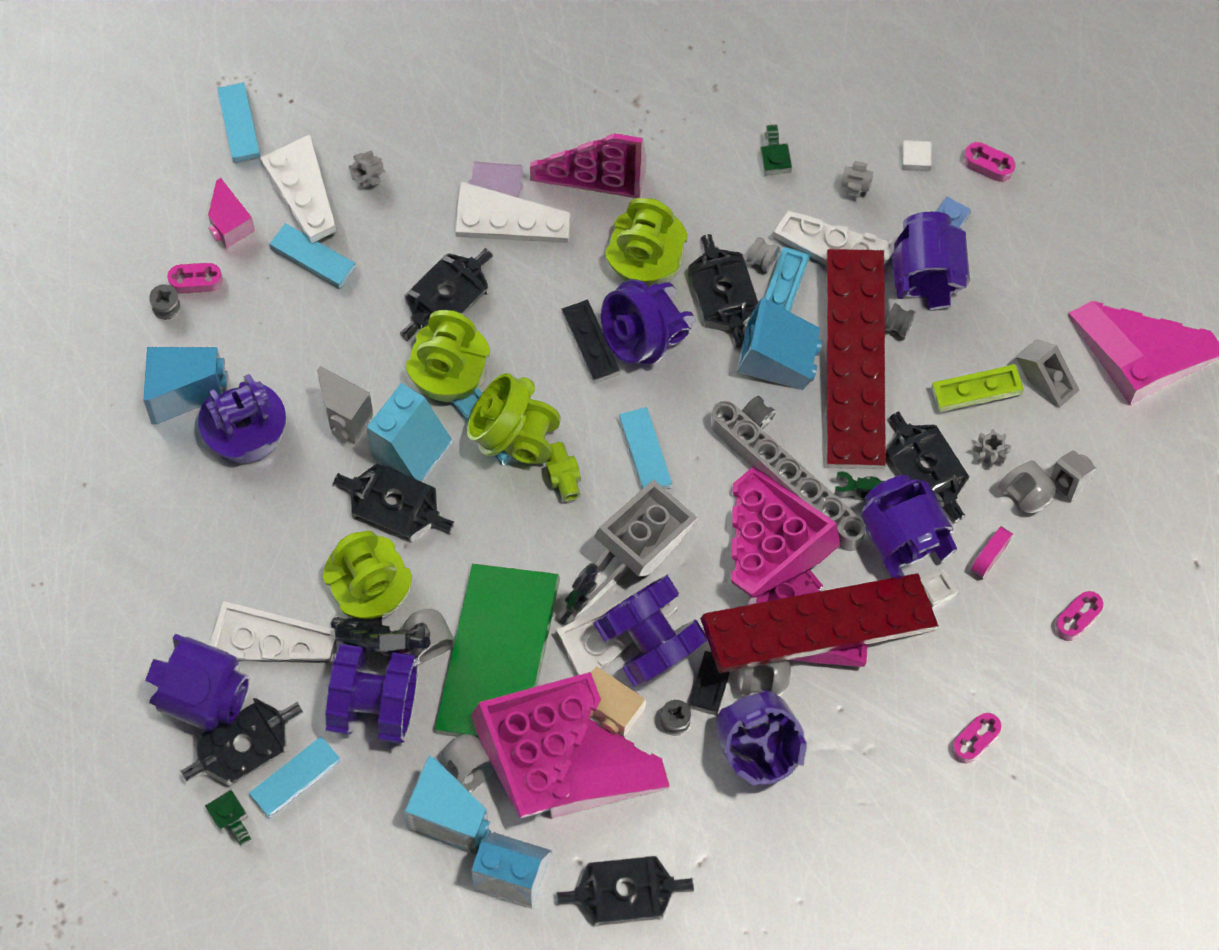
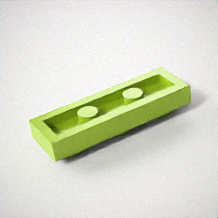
(977, 388)

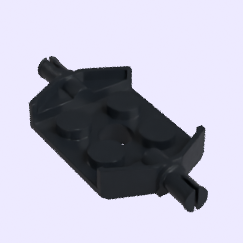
(458, 271)
(723, 309)
(922, 441)
(410, 517)
(378, 636)
(258, 723)
(603, 902)

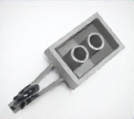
(639, 536)

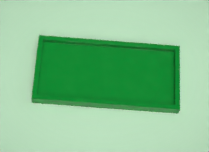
(496, 641)

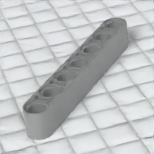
(784, 462)

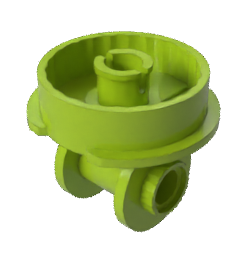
(647, 243)
(448, 357)
(512, 420)
(367, 576)

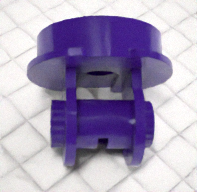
(643, 321)
(248, 404)

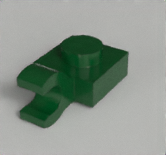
(775, 156)
(858, 488)
(229, 814)

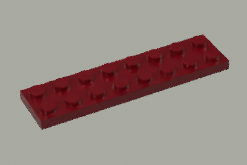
(855, 359)
(818, 622)

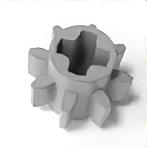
(366, 168)
(857, 179)
(999, 448)

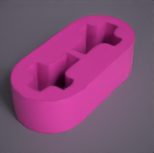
(989, 161)
(195, 277)
(992, 552)
(1074, 611)
(981, 742)

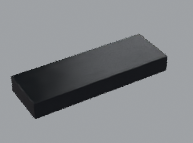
(590, 341)

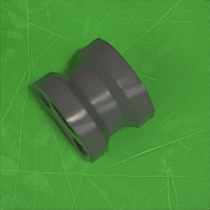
(163, 308)
(900, 320)
(759, 412)
(674, 724)

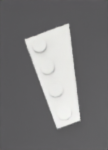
(300, 183)
(502, 216)
(815, 237)
(269, 636)
(586, 646)

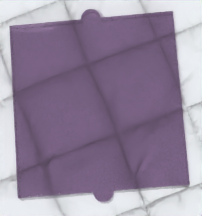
(498, 177)

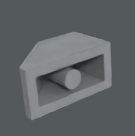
(1048, 371)
(1072, 474)

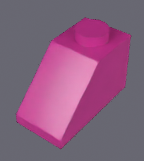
(228, 216)

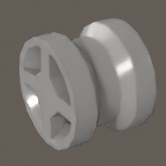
(763, 254)

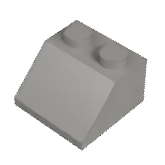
(346, 406)

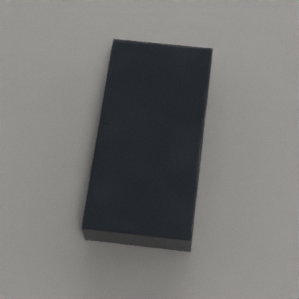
(708, 687)

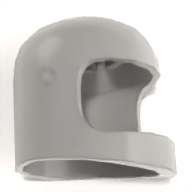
(1032, 490)
(435, 628)
(770, 677)
(467, 756)

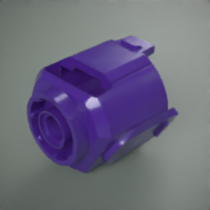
(930, 259)
(906, 523)
(198, 684)
(772, 748)

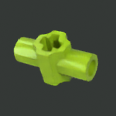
(563, 472)

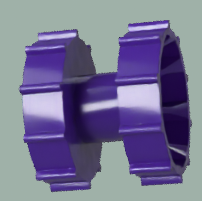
(650, 631)
(356, 691)

